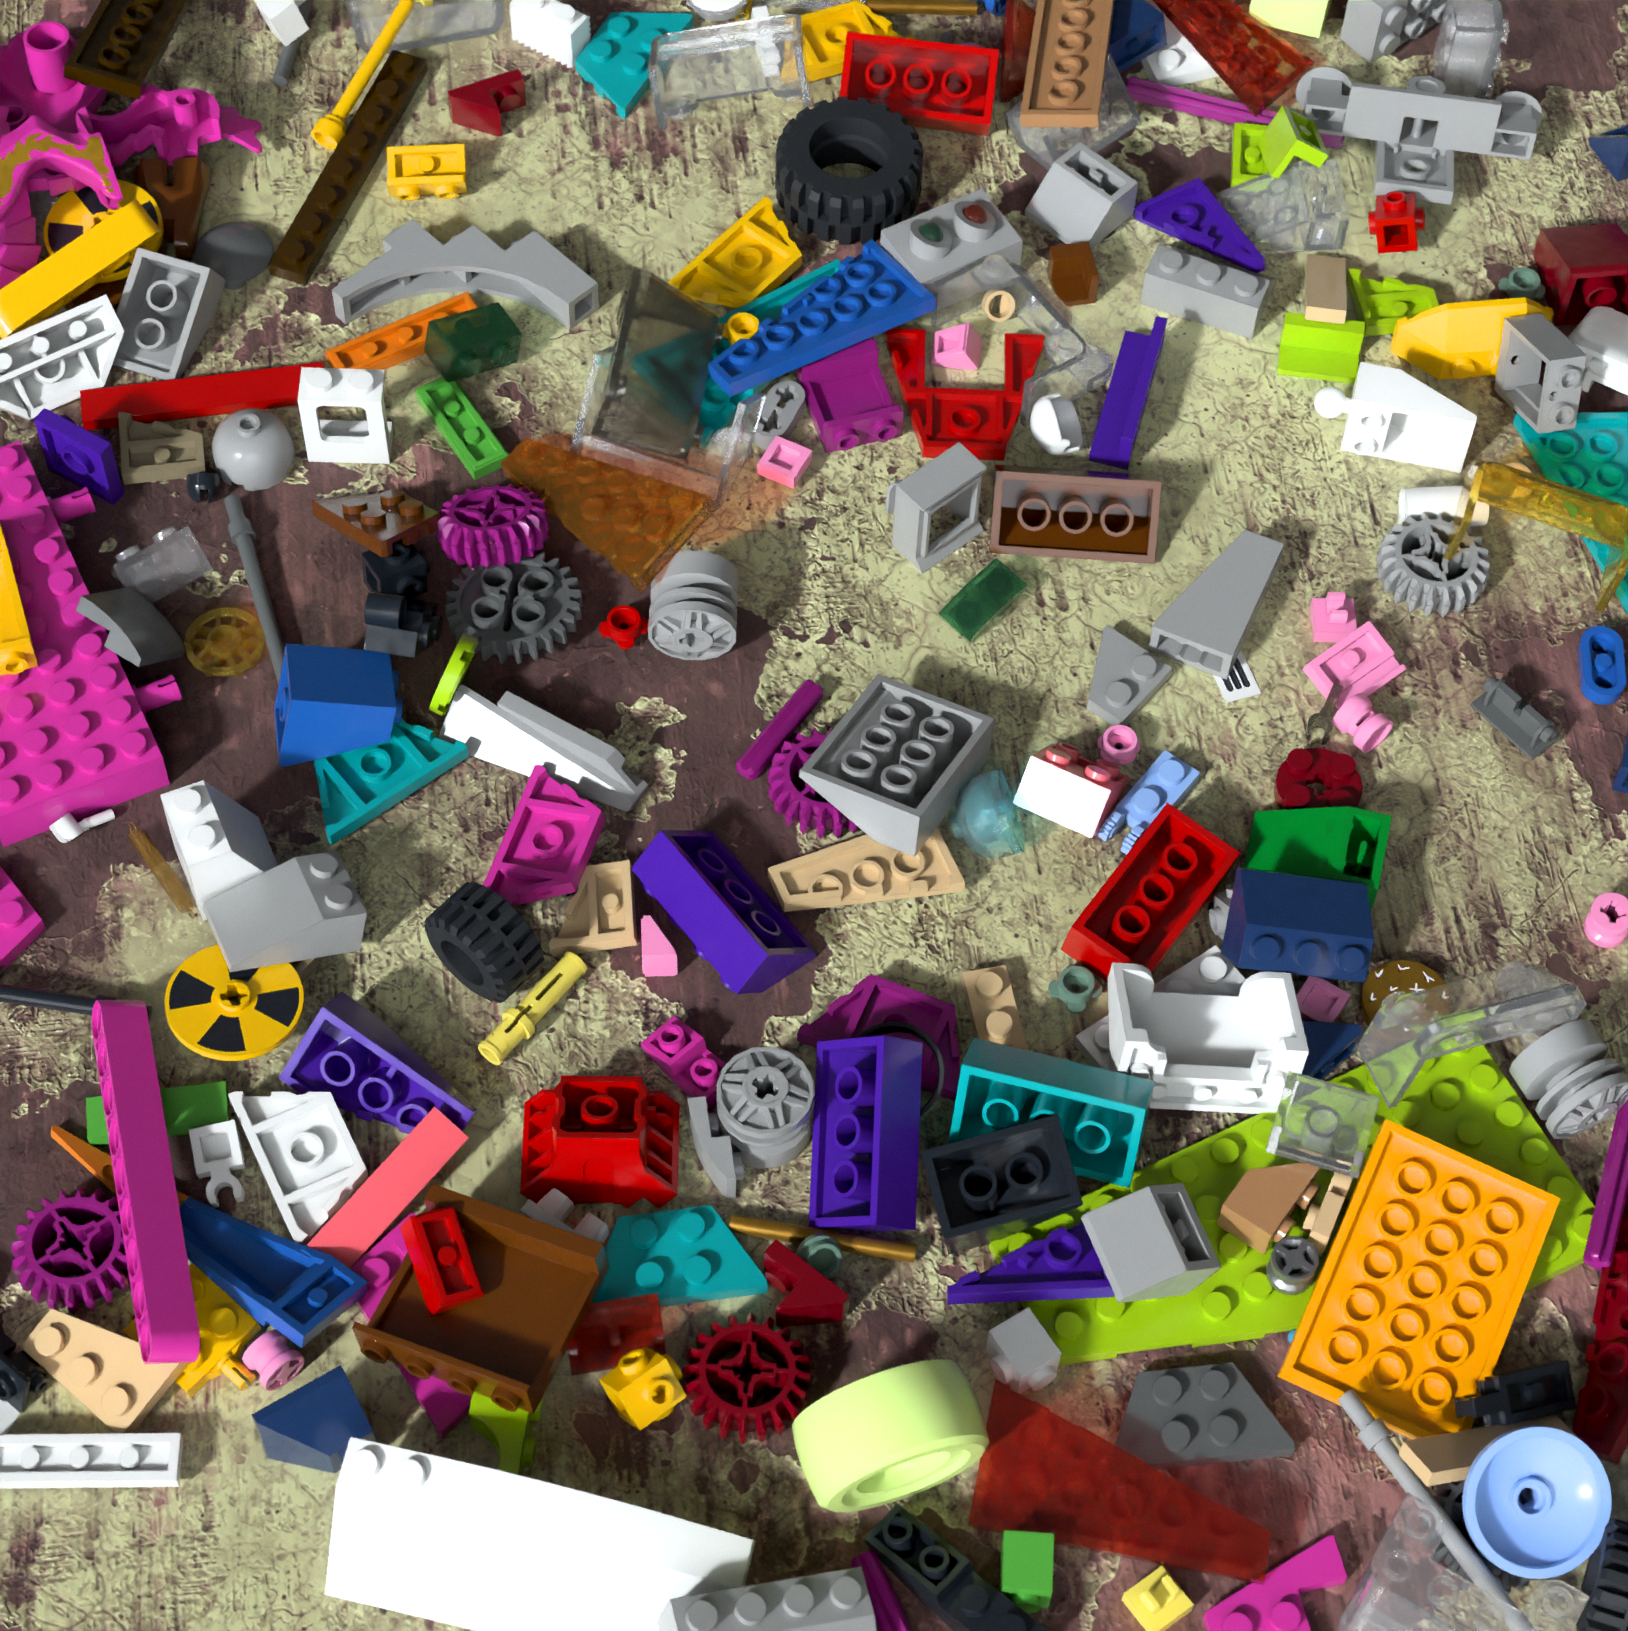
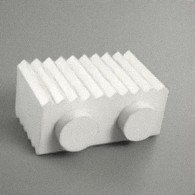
(550, 28)

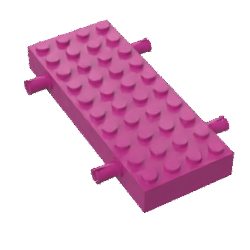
(74, 723)

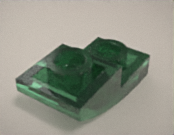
(982, 600)

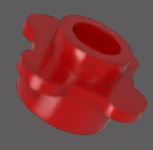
(623, 617)

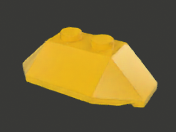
(1459, 336)

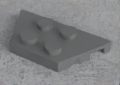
(1199, 1419)

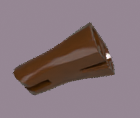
(179, 202)

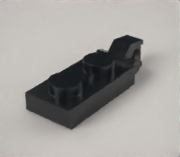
(1520, 1395)

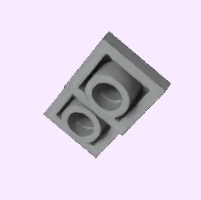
(714, 1150)

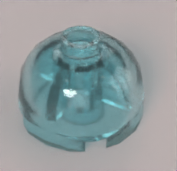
(988, 816)

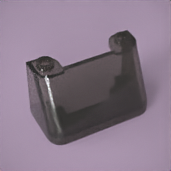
(657, 368)

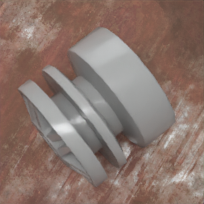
(694, 606)
(1571, 1078)
(766, 1106)

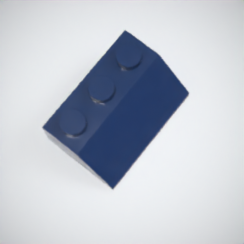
(1299, 925)

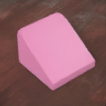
(957, 348)
(657, 952)

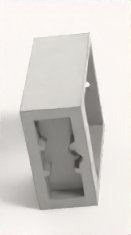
(1517, 382)

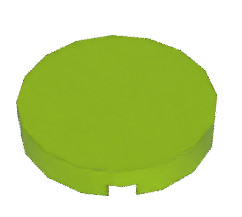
(453, 674)

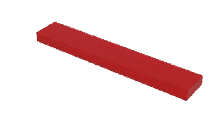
(192, 396)

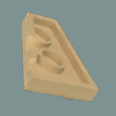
(100, 1369)

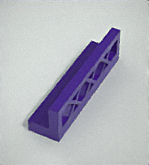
(1127, 396)

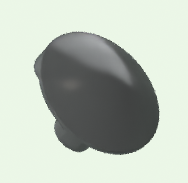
(234, 252)

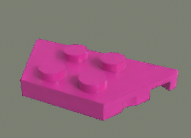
(545, 842)

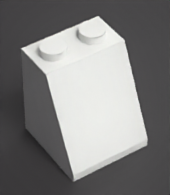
(215, 840)

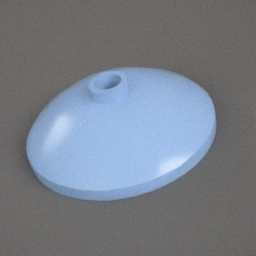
(1566, 1505)

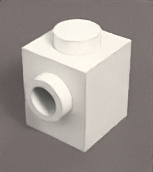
(1023, 1353)

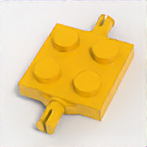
(222, 1331)

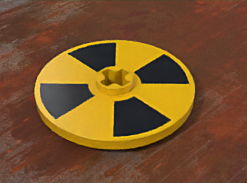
(82, 210)
(209, 1024)

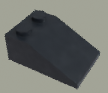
(1001, 1182)

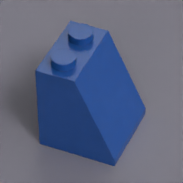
(333, 702)

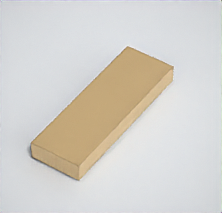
(1325, 289)

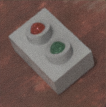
(951, 238)

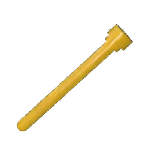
(330, 129)

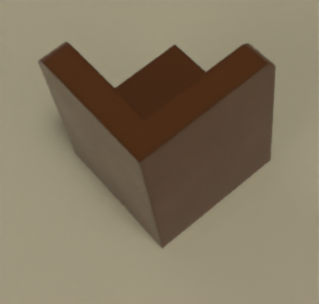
(1073, 273)

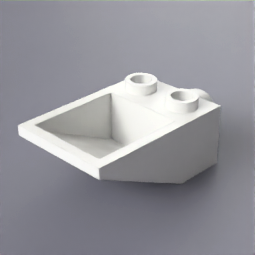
(1399, 419)

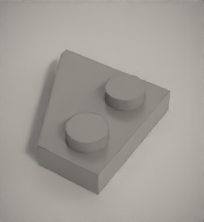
(1124, 678)

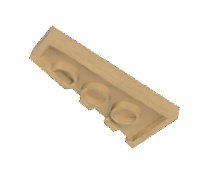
(864, 873)

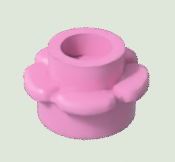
(1119, 736)

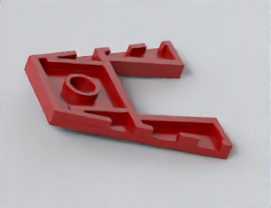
(974, 417)

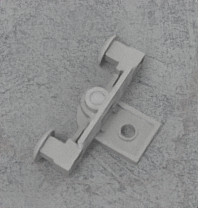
(1413, 152)

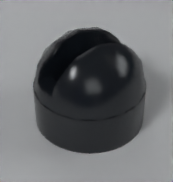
(203, 484)

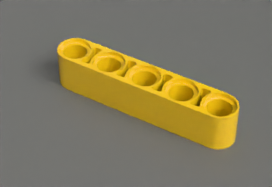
(76, 268)

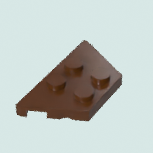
(378, 519)

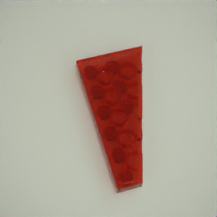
(1239, 49)
(1101, 1498)

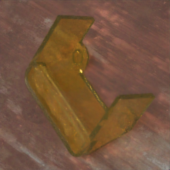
(1549, 504)

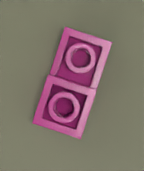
(685, 1059)

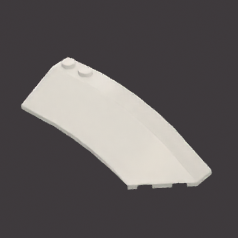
(511, 1549)

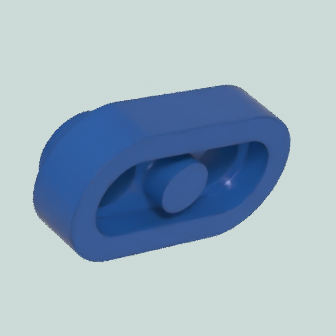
(1604, 668)

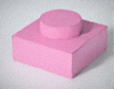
(784, 462)
(1321, 1000)

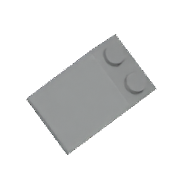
(165, 313)
(288, 914)

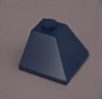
(314, 1423)

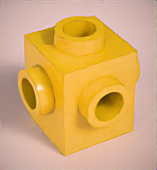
(644, 1387)

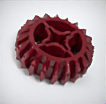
(728, 1376)

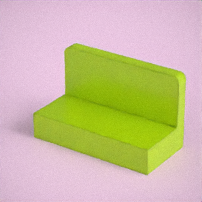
(1290, 136)
(1320, 348)

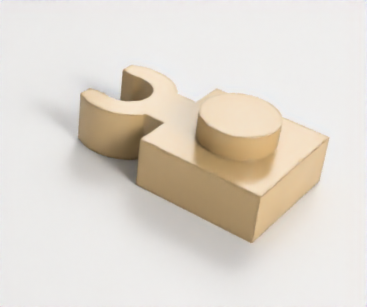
(1322, 1219)

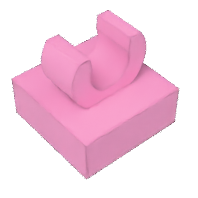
(1332, 617)

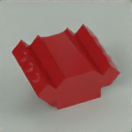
(601, 1142)

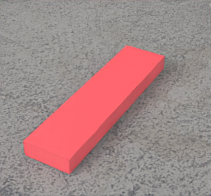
(390, 1189)

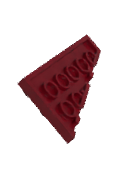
(1603, 1402)

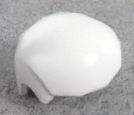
(1056, 425)

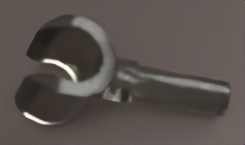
(1323, 719)

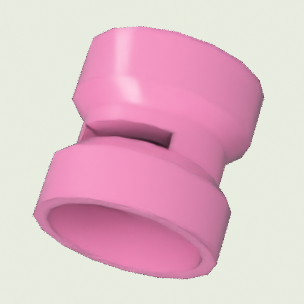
(1362, 722)

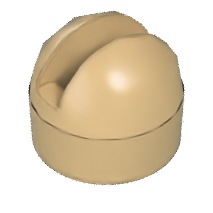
(1004, 305)

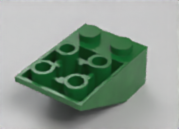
(1321, 843)

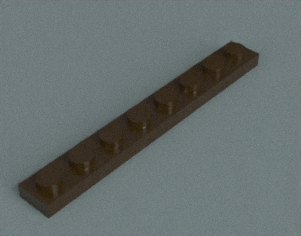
(348, 168)

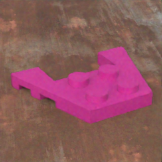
(1278, 1601)

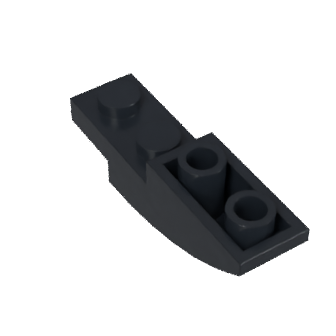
(943, 1577)

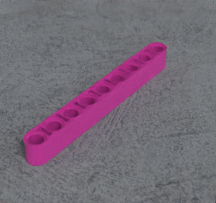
(145, 1183)

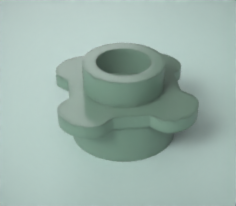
(1522, 283)
(1075, 977)

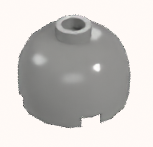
(253, 449)

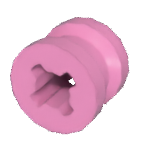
(1598, 922)
(273, 1360)

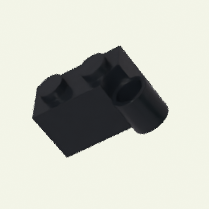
(400, 624)

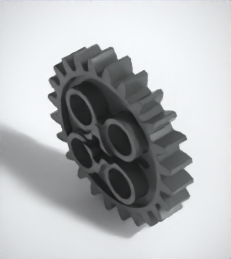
(541, 613)

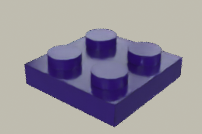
(79, 455)

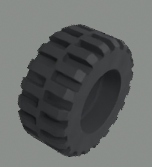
(848, 134)

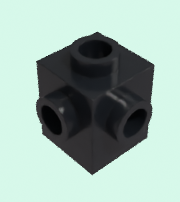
(399, 573)

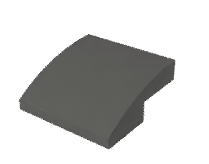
(135, 626)

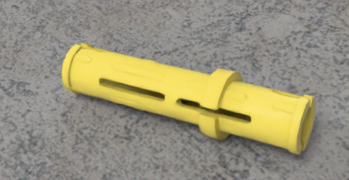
(520, 1021)

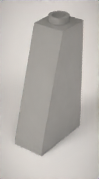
(1218, 609)

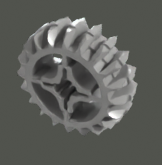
(1424, 575)

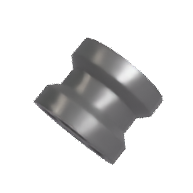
(1293, 1254)

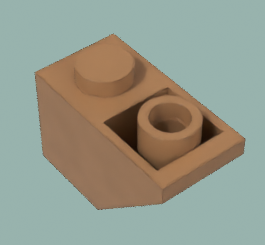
(1266, 1200)

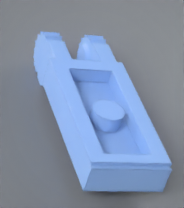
(1163, 783)

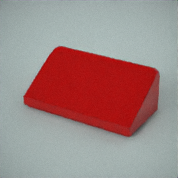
(441, 1260)

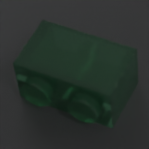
(472, 342)

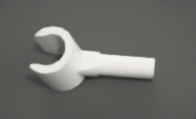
(67, 827)

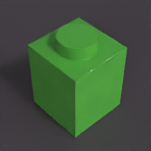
(1027, 1568)

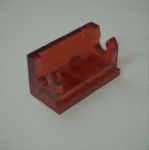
(615, 1329)

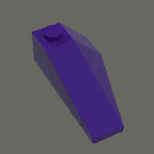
(370, 1069)

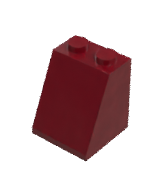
(1582, 270)

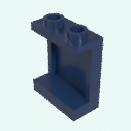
(1135, 32)

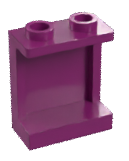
(850, 398)

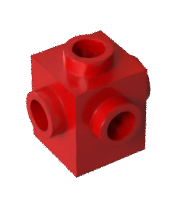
(1396, 222)

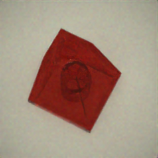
(1015, 48)

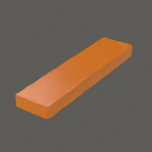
(397, 340)

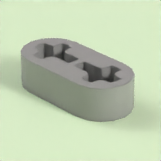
(785, 417)

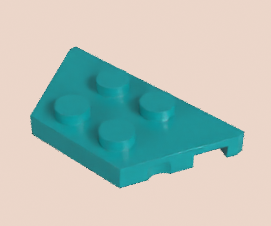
(620, 54)
(374, 778)
(680, 1256)

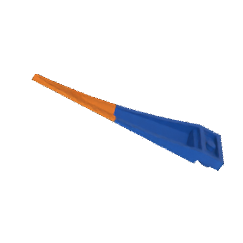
(264, 1273)

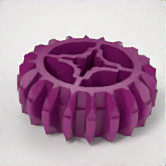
(492, 526)
(808, 806)
(47, 1274)

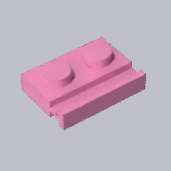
(1357, 662)

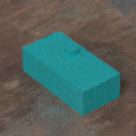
(1097, 1108)

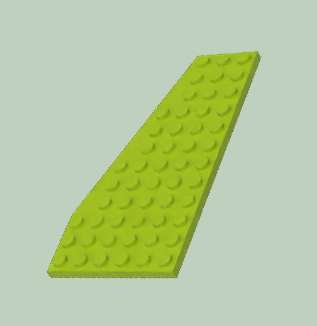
(1452, 1100)

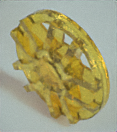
(224, 642)

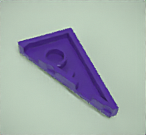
(1200, 220)
(1042, 1270)

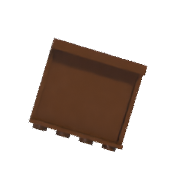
(512, 1337)

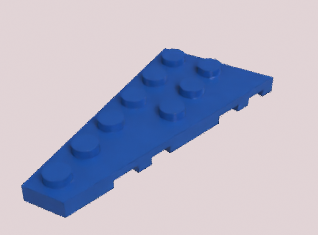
(828, 316)

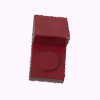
(483, 102)
(811, 1295)

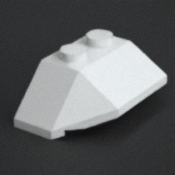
(58, 358)

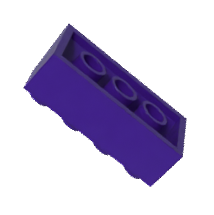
(721, 910)
(866, 1134)

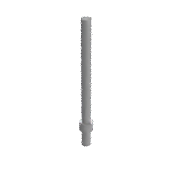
(1376, 1438)

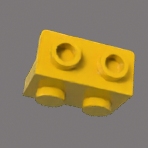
(426, 171)

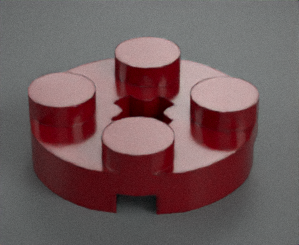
(1319, 766)

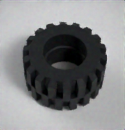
(484, 942)
(1607, 1582)

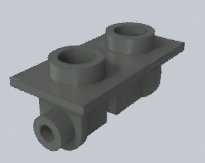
(1515, 718)

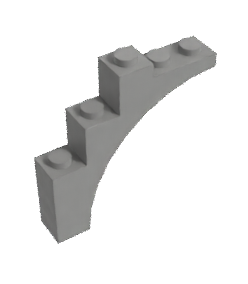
(471, 262)

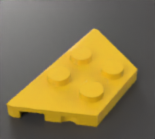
(827, 32)
(743, 261)

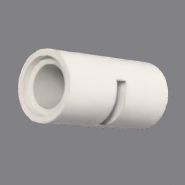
(1437, 500)

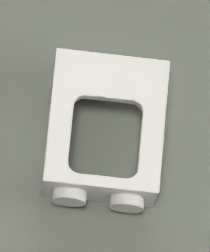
(345, 439)

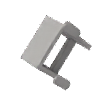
(947, 479)

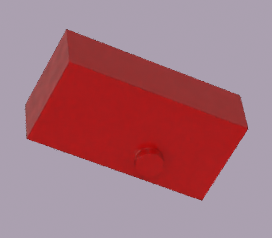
(923, 80)
(1151, 896)

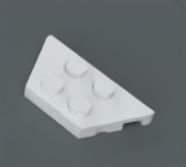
(302, 1155)

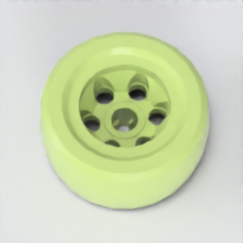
(890, 1435)

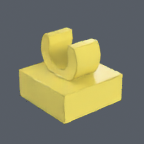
(1157, 1601)

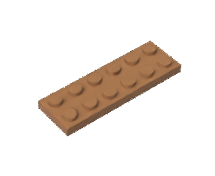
(1067, 63)

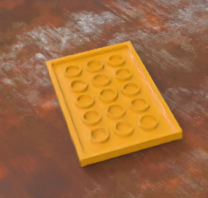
(1419, 1283)

